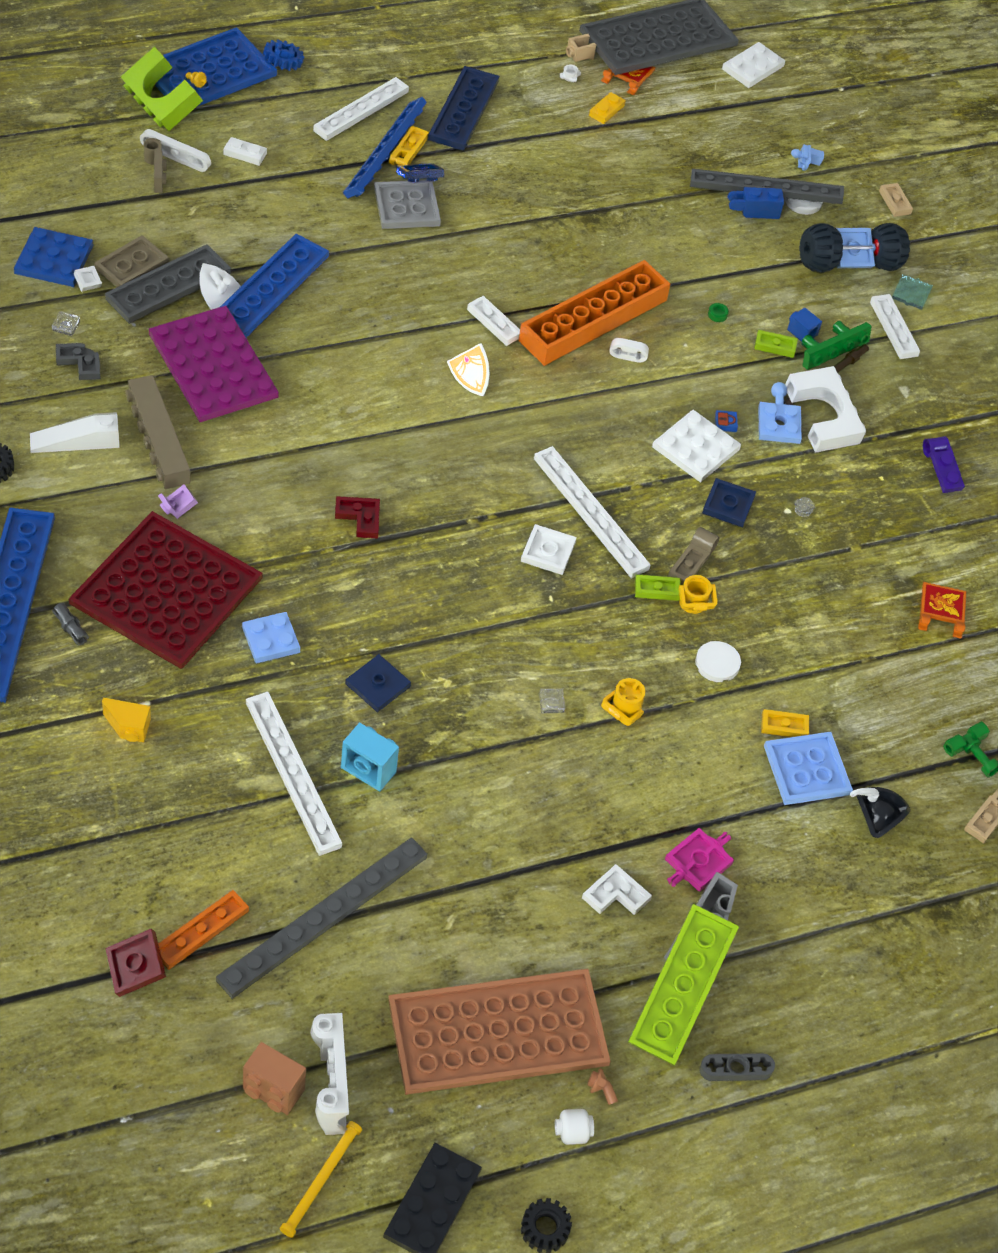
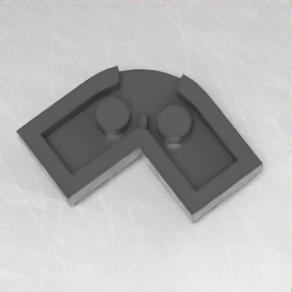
(78, 354)

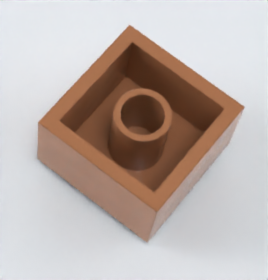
(273, 1078)

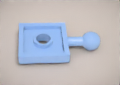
(771, 412)

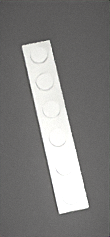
(361, 108)

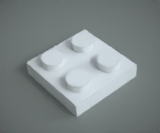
(548, 549)

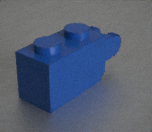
(757, 202)

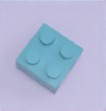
(369, 756)

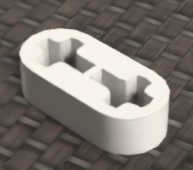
(629, 350)

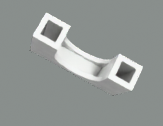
(827, 386)

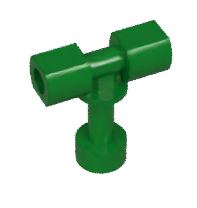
(970, 743)

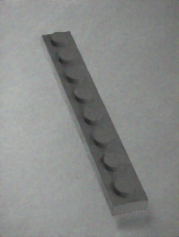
(791, 188)

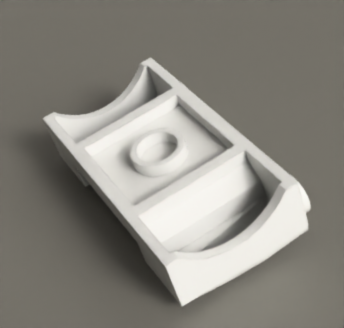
(332, 1101)

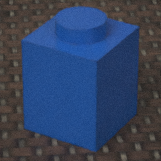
(803, 324)

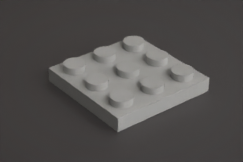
(407, 204)

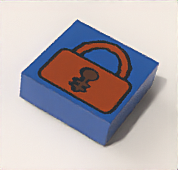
(726, 420)

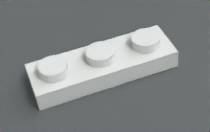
(494, 320)

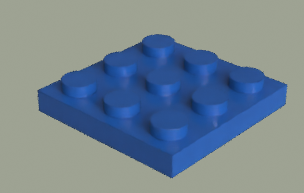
(53, 256)

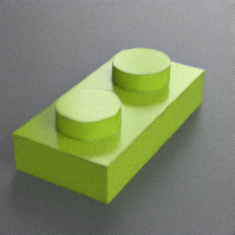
(776, 343)
(657, 587)

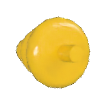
(196, 78)

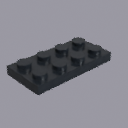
(432, 1201)

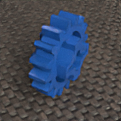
(283, 55)

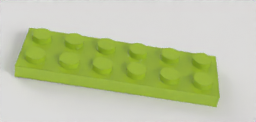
(683, 984)

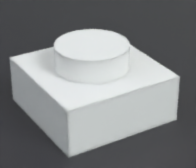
(87, 278)

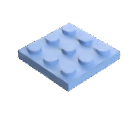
(807, 768)

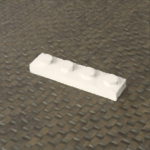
(895, 326)

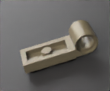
(154, 156)
(695, 555)

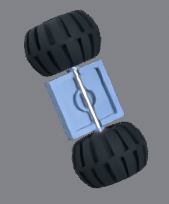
(826, 247)

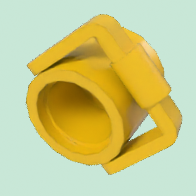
(696, 593)
(627, 701)

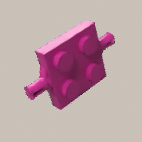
(699, 859)

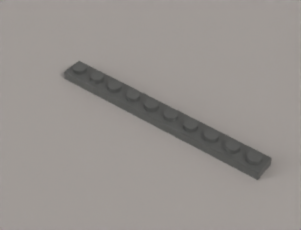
(320, 918)

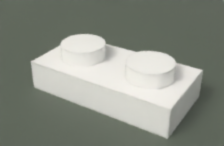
(245, 151)

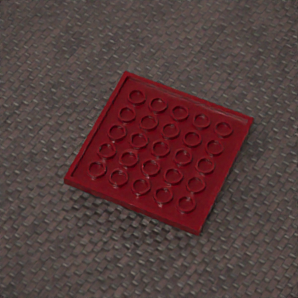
(166, 589)

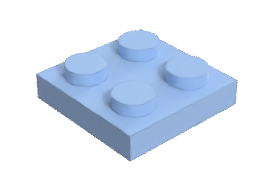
(271, 637)

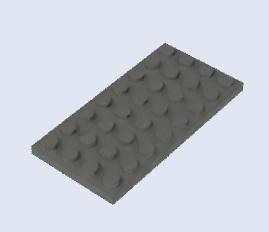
(658, 35)

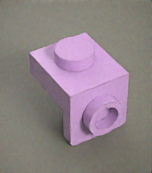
(178, 502)

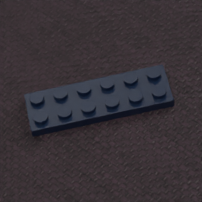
(463, 108)

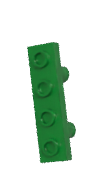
(845, 341)

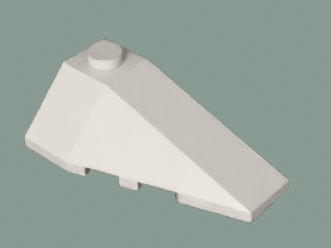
(85, 433)

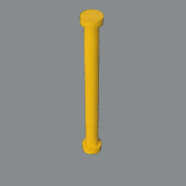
(289, 1227)

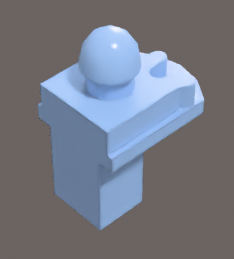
(807, 155)

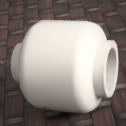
(574, 1126)

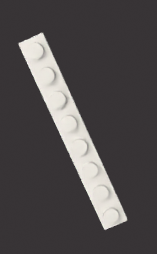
(592, 512)
(294, 774)

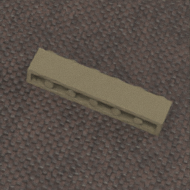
(158, 432)

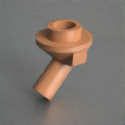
(598, 1082)

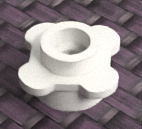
(570, 73)

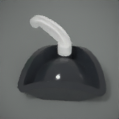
(881, 809)

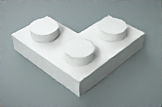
(616, 885)

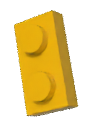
(607, 107)
(784, 723)

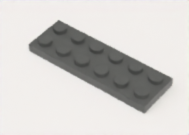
(163, 284)

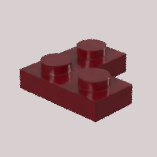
(360, 509)

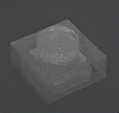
(66, 323)
(552, 700)

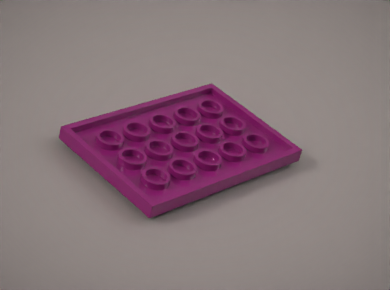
(213, 363)

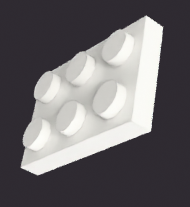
(753, 65)

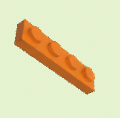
(202, 929)

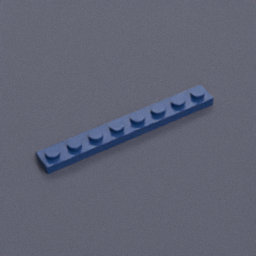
(383, 149)

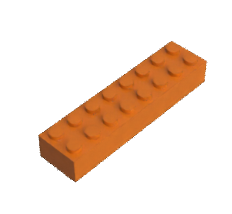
(593, 312)

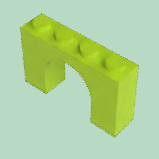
(167, 109)

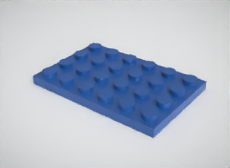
(226, 60)

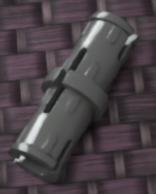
(70, 624)

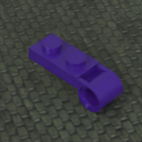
(944, 463)

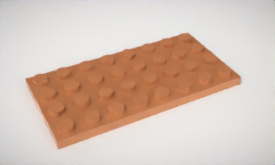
(497, 1031)

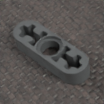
(729, 1075)

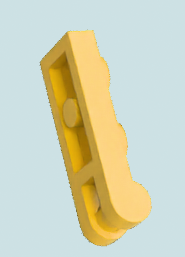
(409, 146)

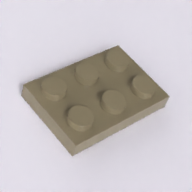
(131, 261)

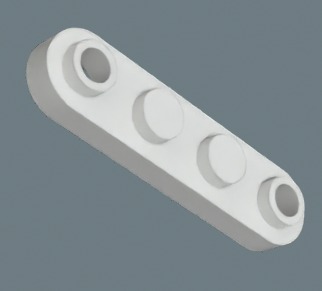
(179, 151)

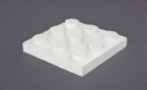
(696, 445)

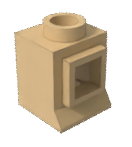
(579, 48)

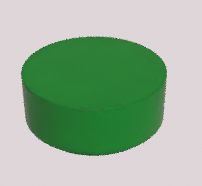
(718, 312)

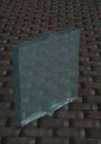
(912, 292)

